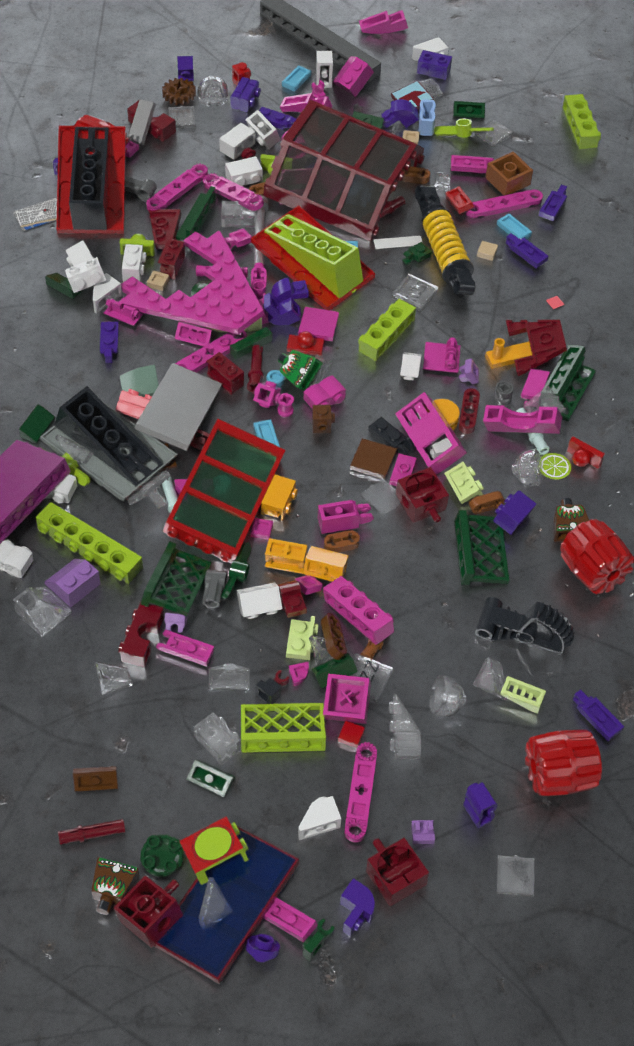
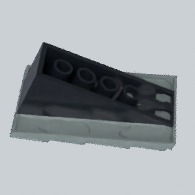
(121, 456)

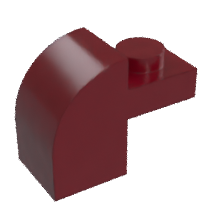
(292, 599)

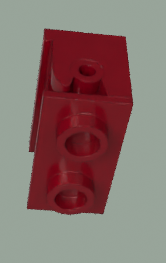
(172, 258)
(225, 372)

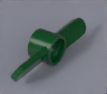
(239, 569)

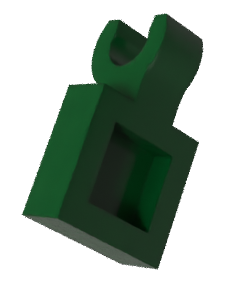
(417, 252)
(315, 943)

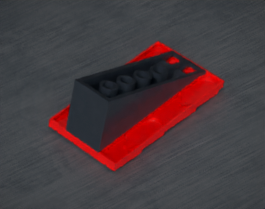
(91, 179)

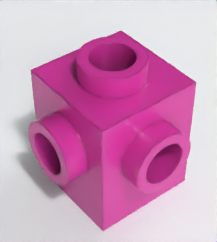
(261, 394)

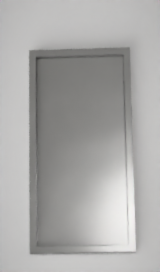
(178, 406)

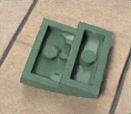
(141, 380)

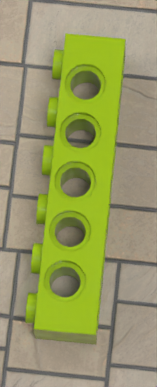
(83, 533)

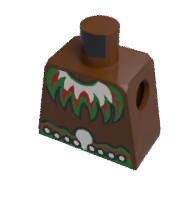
(567, 518)
(112, 883)

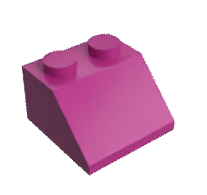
(353, 75)

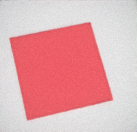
(555, 302)

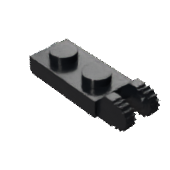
(391, 436)

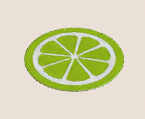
(555, 466)

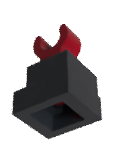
(271, 689)

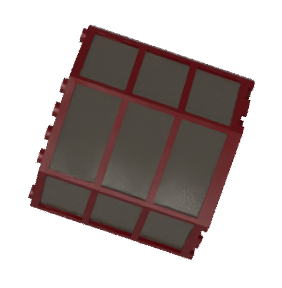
(339, 169)

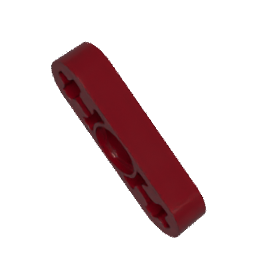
(469, 405)

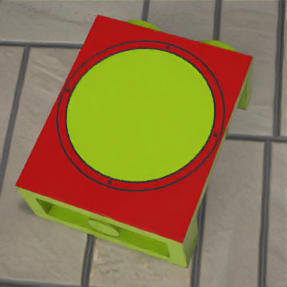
(213, 846)

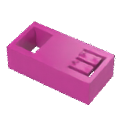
(429, 429)

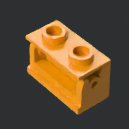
(279, 497)
(285, 555)
(325, 564)

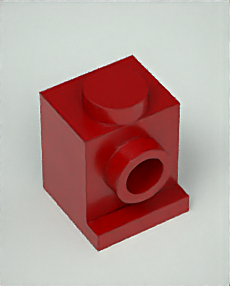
(240, 70)

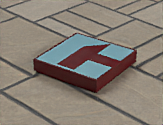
(413, 93)

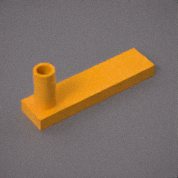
(504, 356)

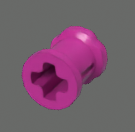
(285, 406)

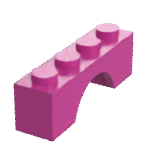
(501, 419)

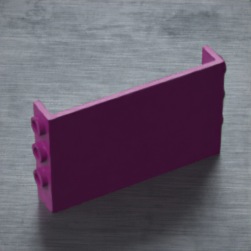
(25, 481)

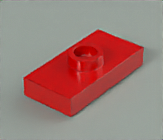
(459, 200)

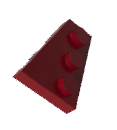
(164, 225)

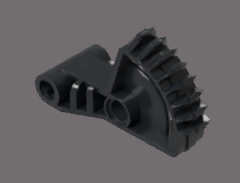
(530, 628)

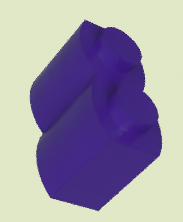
(479, 804)

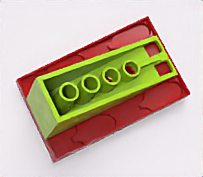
(313, 254)

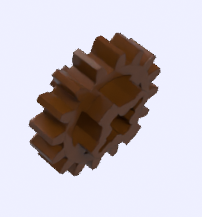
(179, 91)

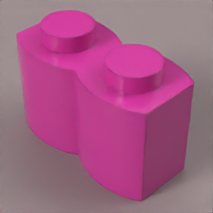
(326, 392)

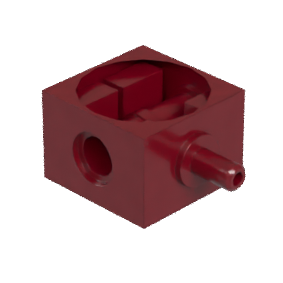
(422, 495)
(396, 870)
(149, 910)

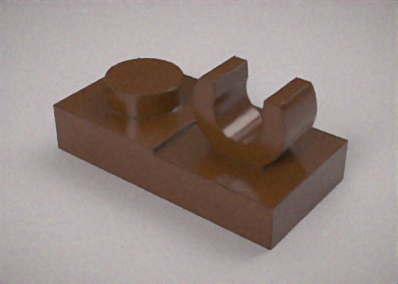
(95, 778)

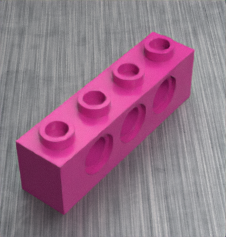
(359, 610)

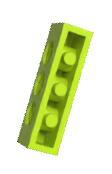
(581, 121)
(386, 329)

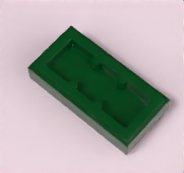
(370, 119)

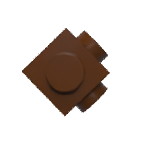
(322, 418)

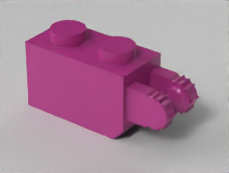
(342, 516)

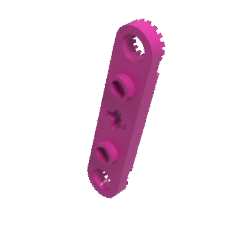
(185, 181)
(234, 192)
(505, 203)
(197, 360)
(360, 804)

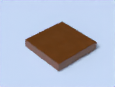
(373, 459)

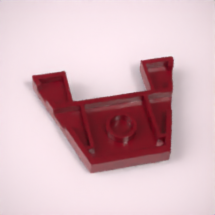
(545, 340)

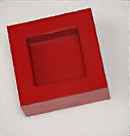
(351, 734)

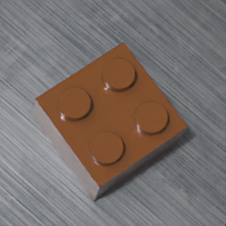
(509, 173)

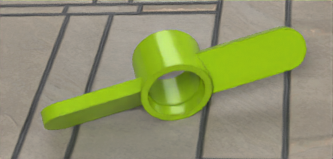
(462, 129)
(81, 477)

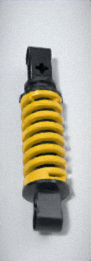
(445, 241)

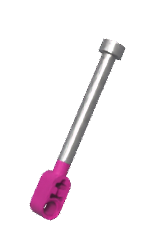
(259, 273)

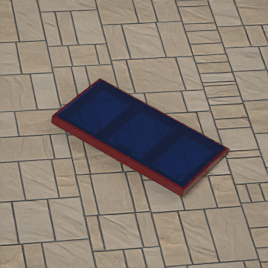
(250, 892)

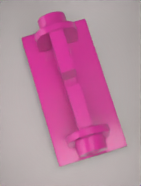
(126, 314)

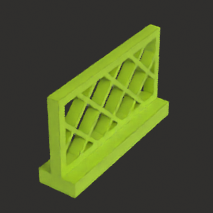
(283, 739)

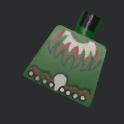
(299, 368)

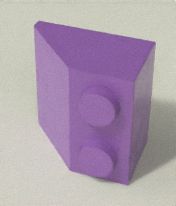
(74, 581)

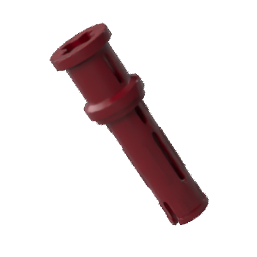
(255, 375)

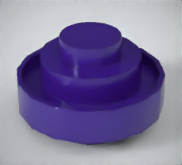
(262, 947)

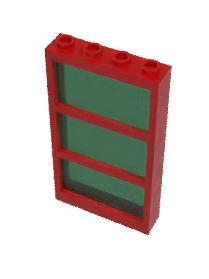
(224, 491)

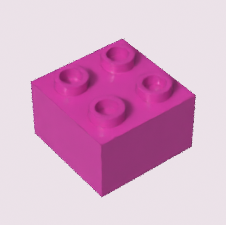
(347, 698)

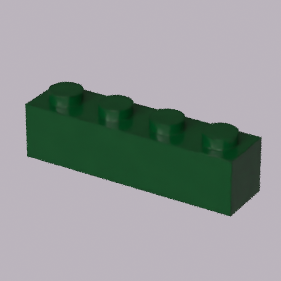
(245, 345)

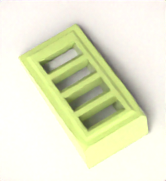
(527, 703)

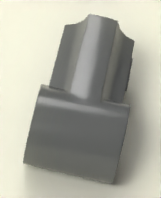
(143, 189)
(214, 584)

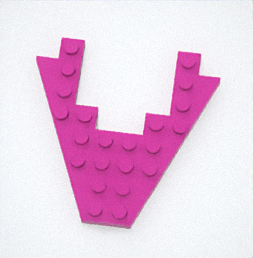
(221, 305)

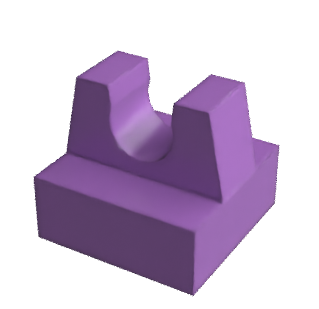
(469, 372)
(171, 619)
(423, 832)

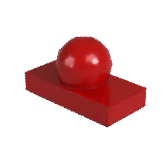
(305, 343)
(584, 453)

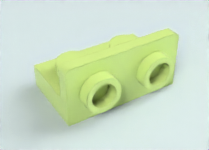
(463, 482)
(298, 641)

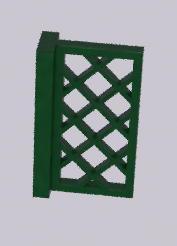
(465, 551)
(159, 577)

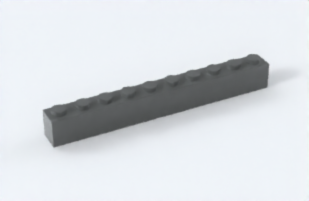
(315, 34)

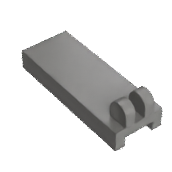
(141, 121)

